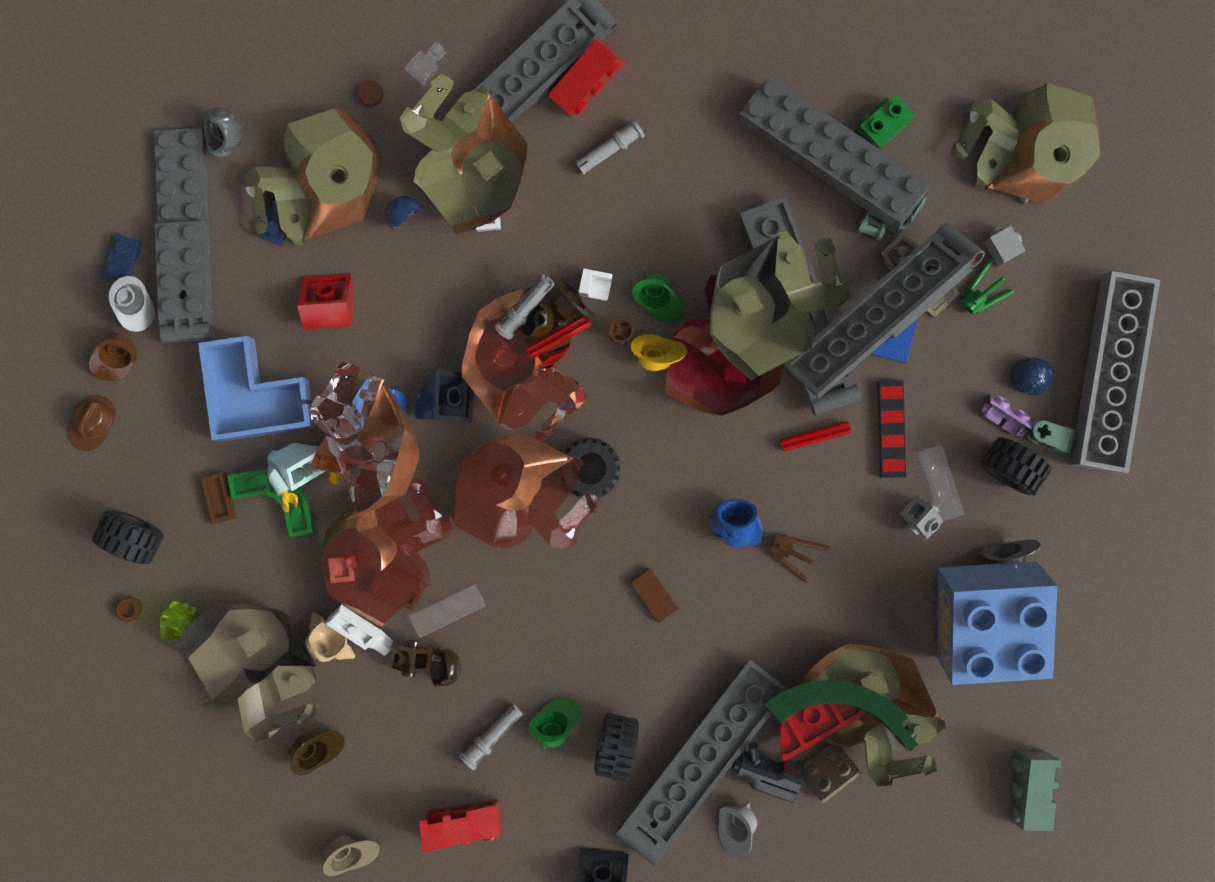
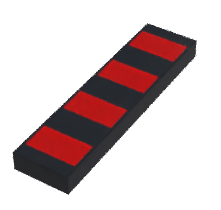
(891, 429)

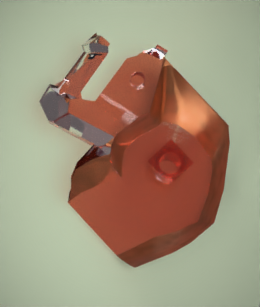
(509, 380)
(375, 442)
(519, 486)
(374, 558)

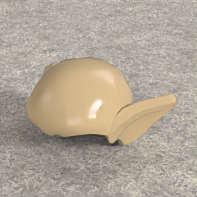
(325, 643)

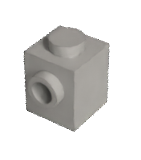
(1004, 244)

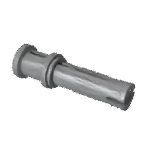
(619, 140)
(518, 314)
(483, 744)

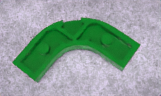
(256, 482)

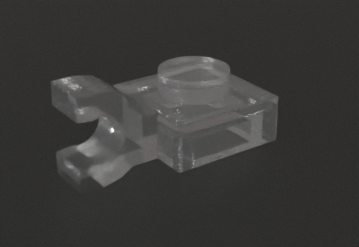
(423, 66)

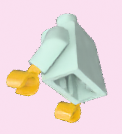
(291, 469)

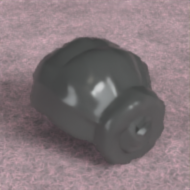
(221, 132)

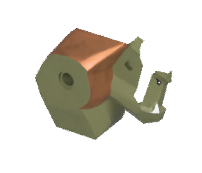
(1038, 147)
(473, 156)
(326, 179)

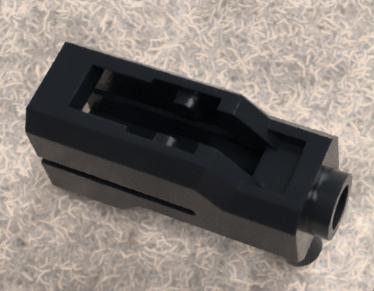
(768, 776)

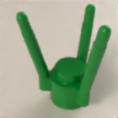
(974, 301)

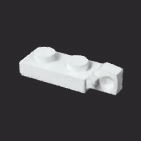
(359, 630)

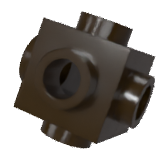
(412, 658)

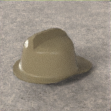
(347, 854)

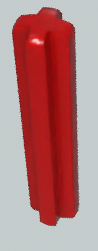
(557, 336)
(815, 436)

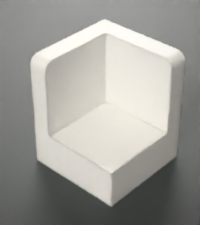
(595, 284)

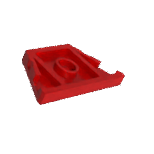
(813, 725)

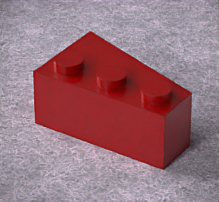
(587, 77)
(460, 825)

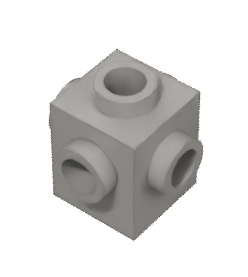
(921, 517)

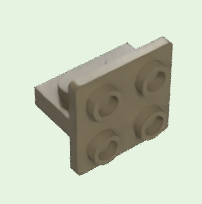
(830, 772)

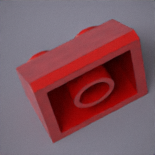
(326, 301)

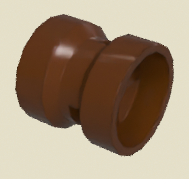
(622, 328)

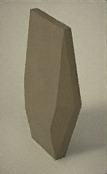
(897, 252)

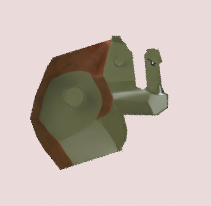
(898, 681)

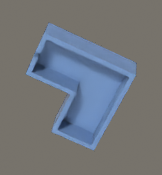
(238, 400)

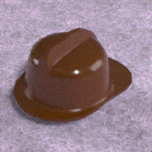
(113, 357)
(91, 422)

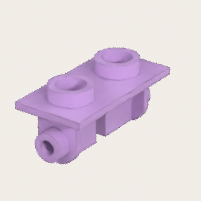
(1015, 420)

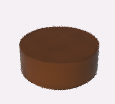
(370, 93)
(128, 609)

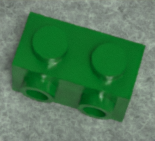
(885, 122)

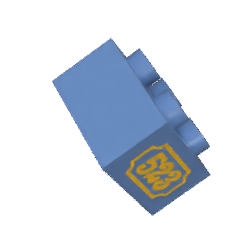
(996, 622)

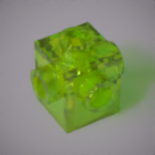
(176, 620)

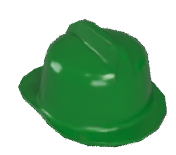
(658, 297)
(554, 722)

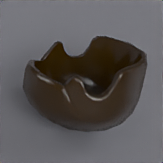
(539, 322)
(445, 667)

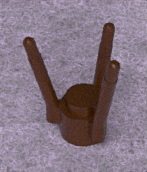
(782, 548)

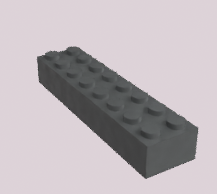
(833, 153)

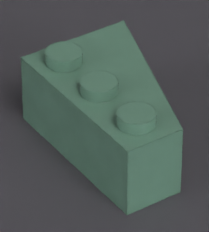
(1034, 790)

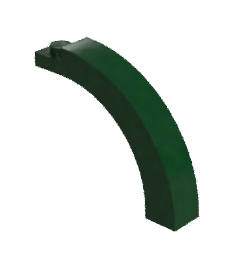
(844, 693)

